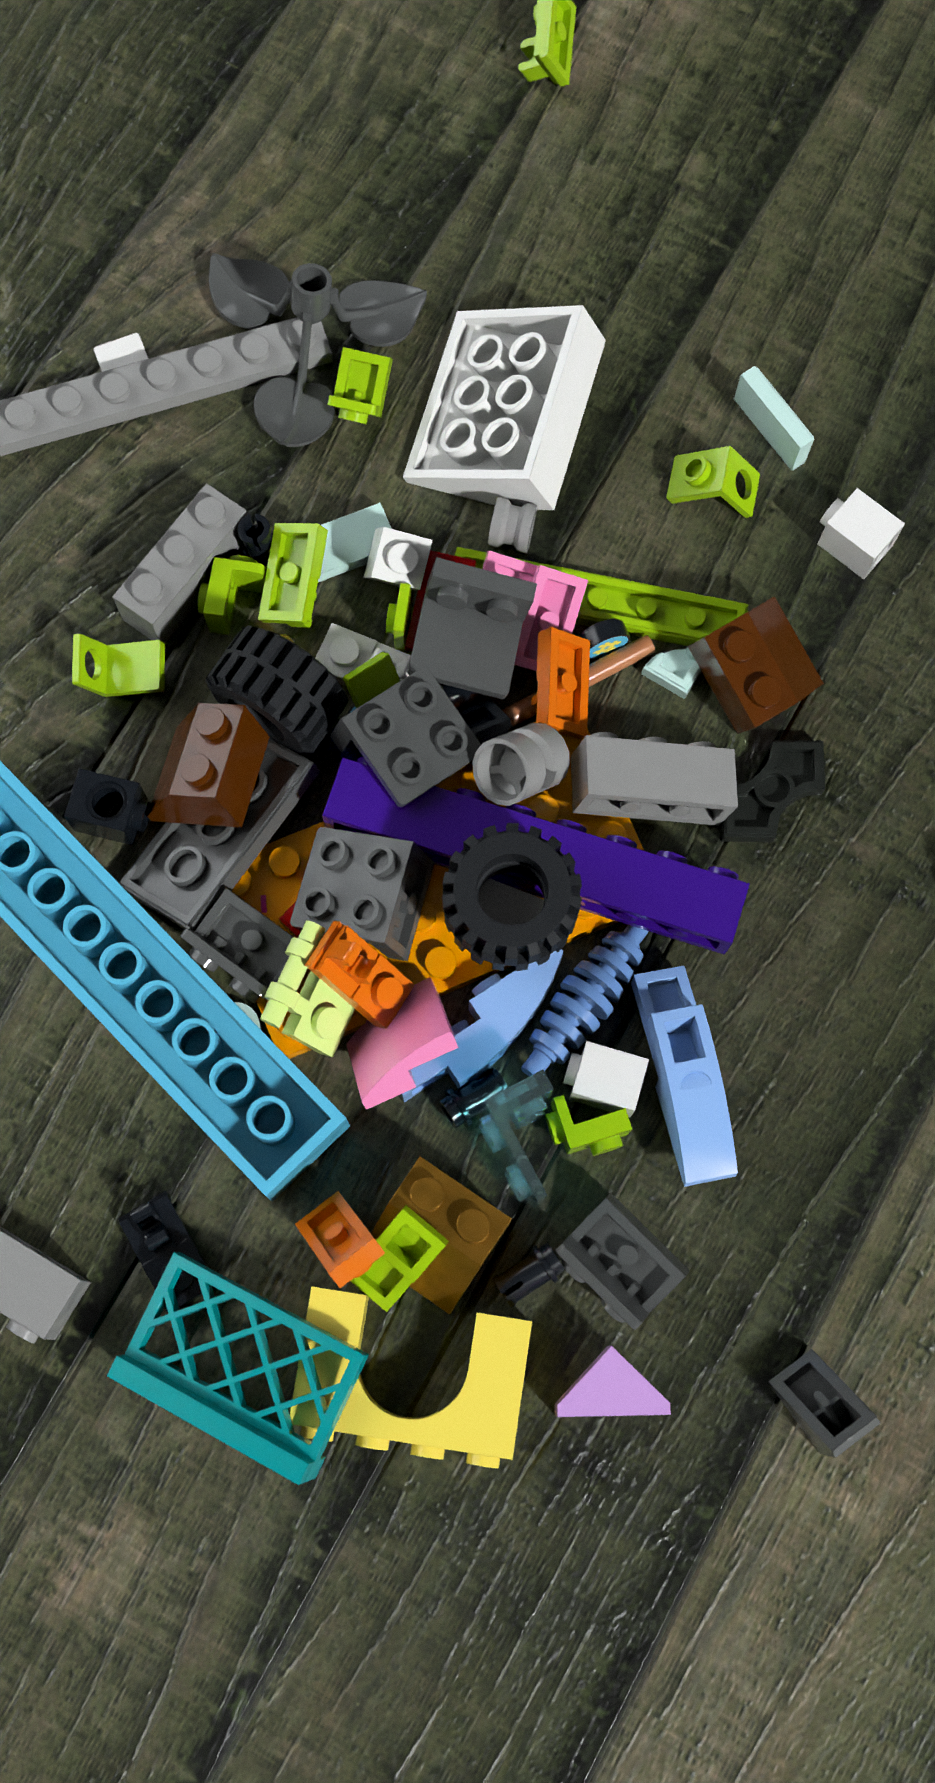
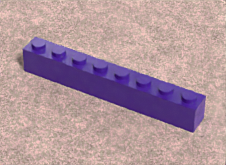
(616, 877)

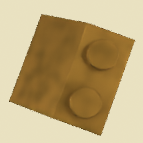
(460, 1217)

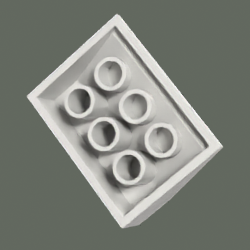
(507, 404)

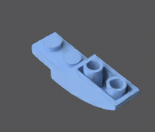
(501, 1016)
(688, 1076)

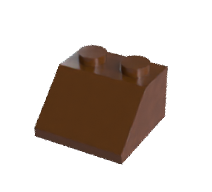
(756, 666)
(210, 767)

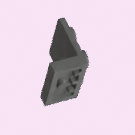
(471, 627)
(409, 736)
(365, 884)

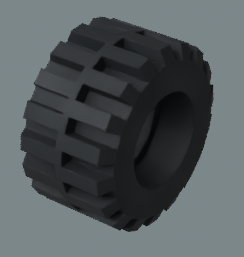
(280, 686)
(519, 854)

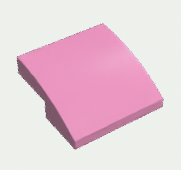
(554, 604)
(385, 1056)

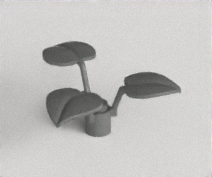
(252, 289)

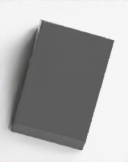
(823, 1405)

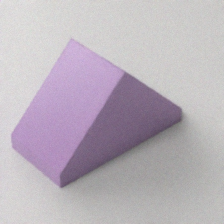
(611, 1389)

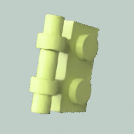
(318, 1012)

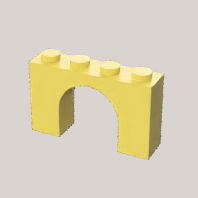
(477, 1421)

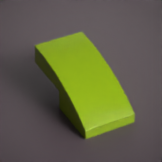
(409, 1249)

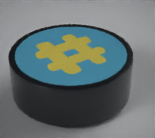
(606, 637)

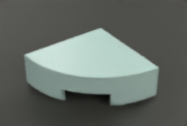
(673, 670)

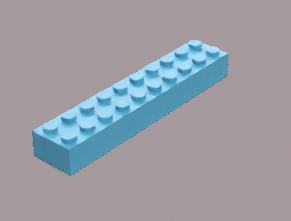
(157, 999)

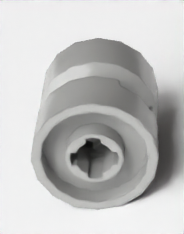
(521, 763)

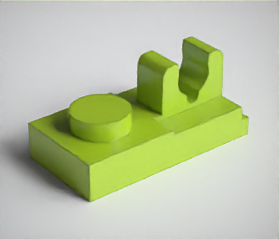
(552, 46)
(293, 574)

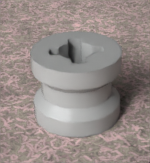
(512, 525)

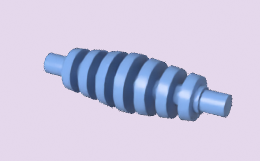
(585, 998)

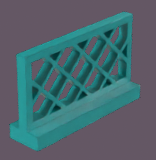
(218, 1413)

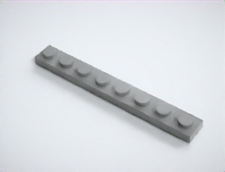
(157, 384)

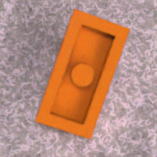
(562, 682)
(359, 975)
(339, 1239)

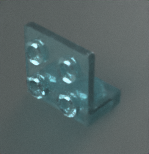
(521, 1105)

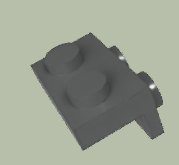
(240, 943)
(621, 1262)

